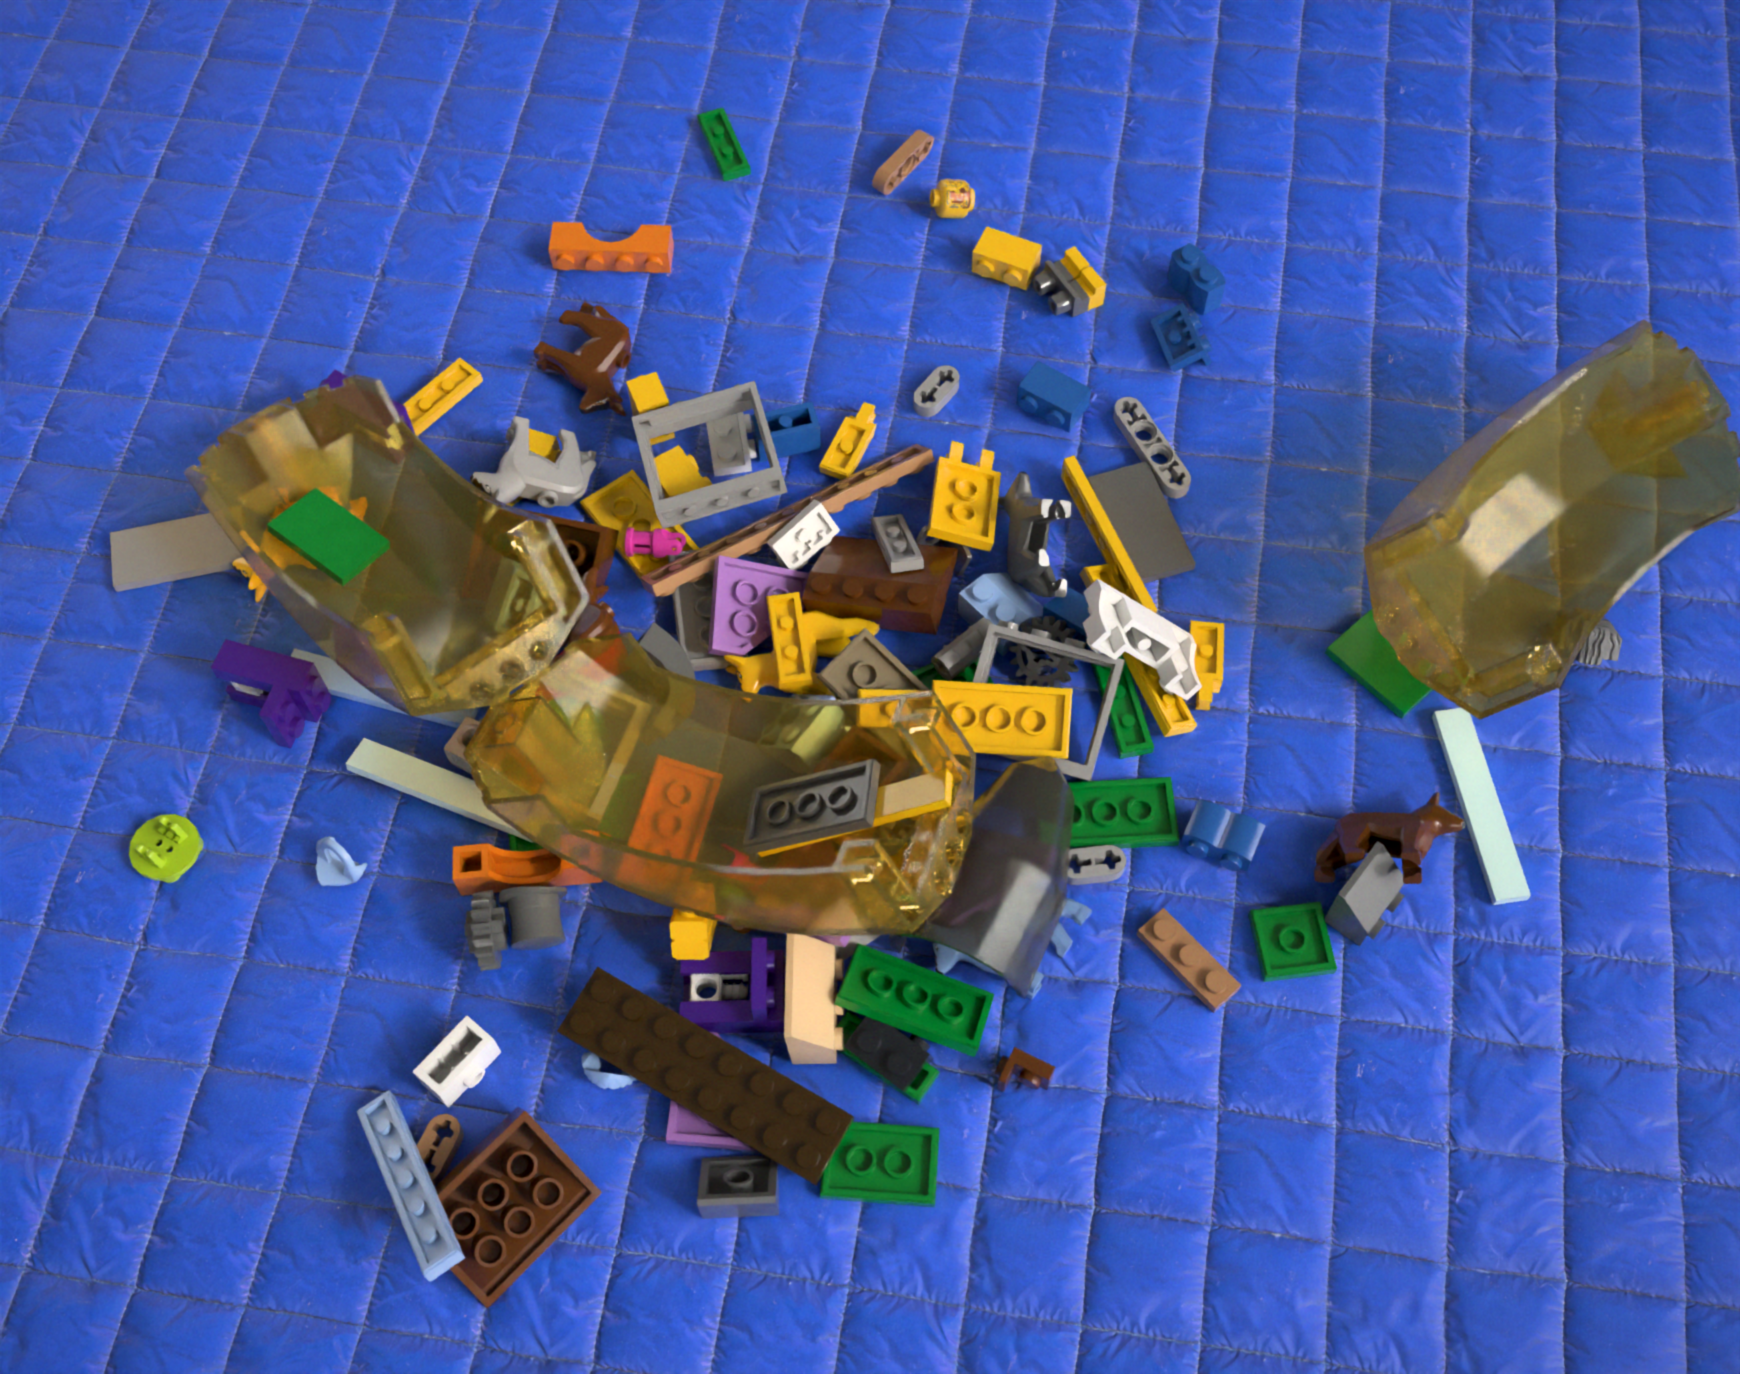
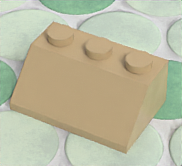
(810, 999)

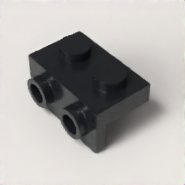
(889, 1051)

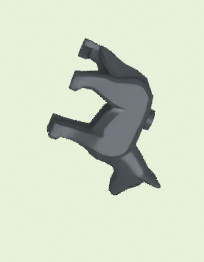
(1029, 537)

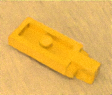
(849, 443)
(1208, 659)

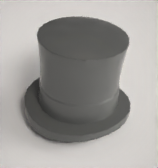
(534, 916)

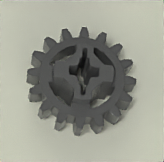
(1033, 661)
(486, 930)

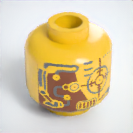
(952, 198)

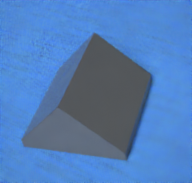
(738, 1187)

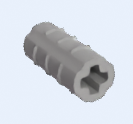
(961, 651)

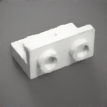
(729, 444)
(803, 536)

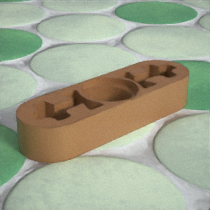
(902, 162)

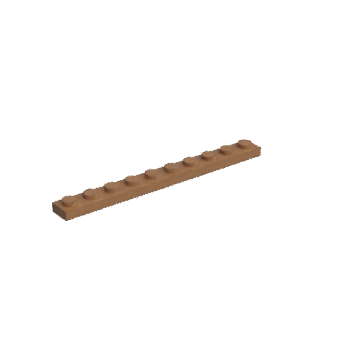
(753, 536)

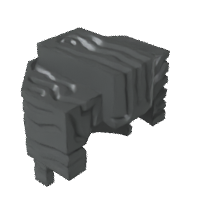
(1601, 644)

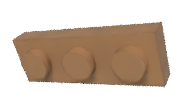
(1188, 960)

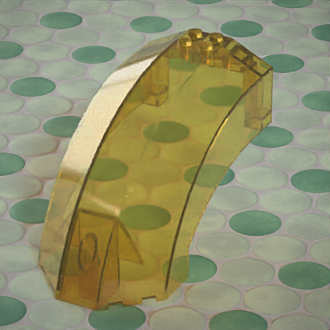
(1550, 519)
(459, 601)
(687, 783)

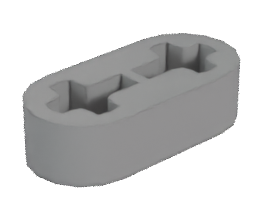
(940, 394)
(1092, 868)

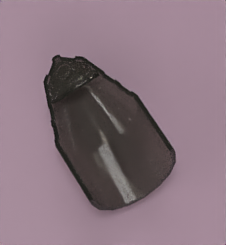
(1010, 875)

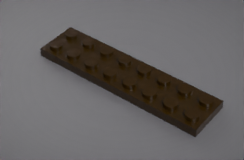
(706, 1075)

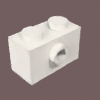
(457, 1061)

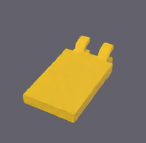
(965, 499)

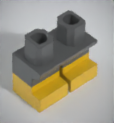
(1072, 282)

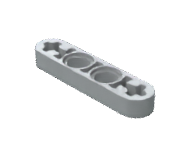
(1155, 445)

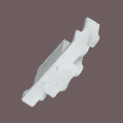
(1125, 625)

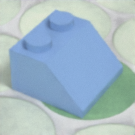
(998, 599)

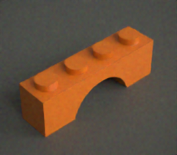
(645, 251)
(491, 868)

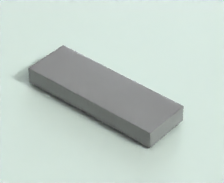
(897, 543)

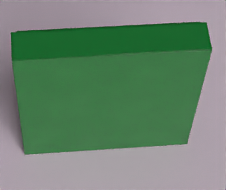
(1292, 941)

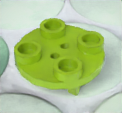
(155, 860)

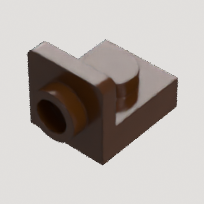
(1031, 1070)

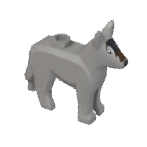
(535, 476)

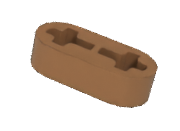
(447, 1149)

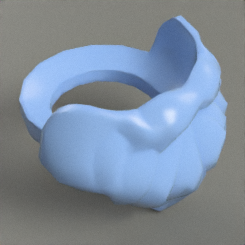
(335, 865)
(603, 1080)

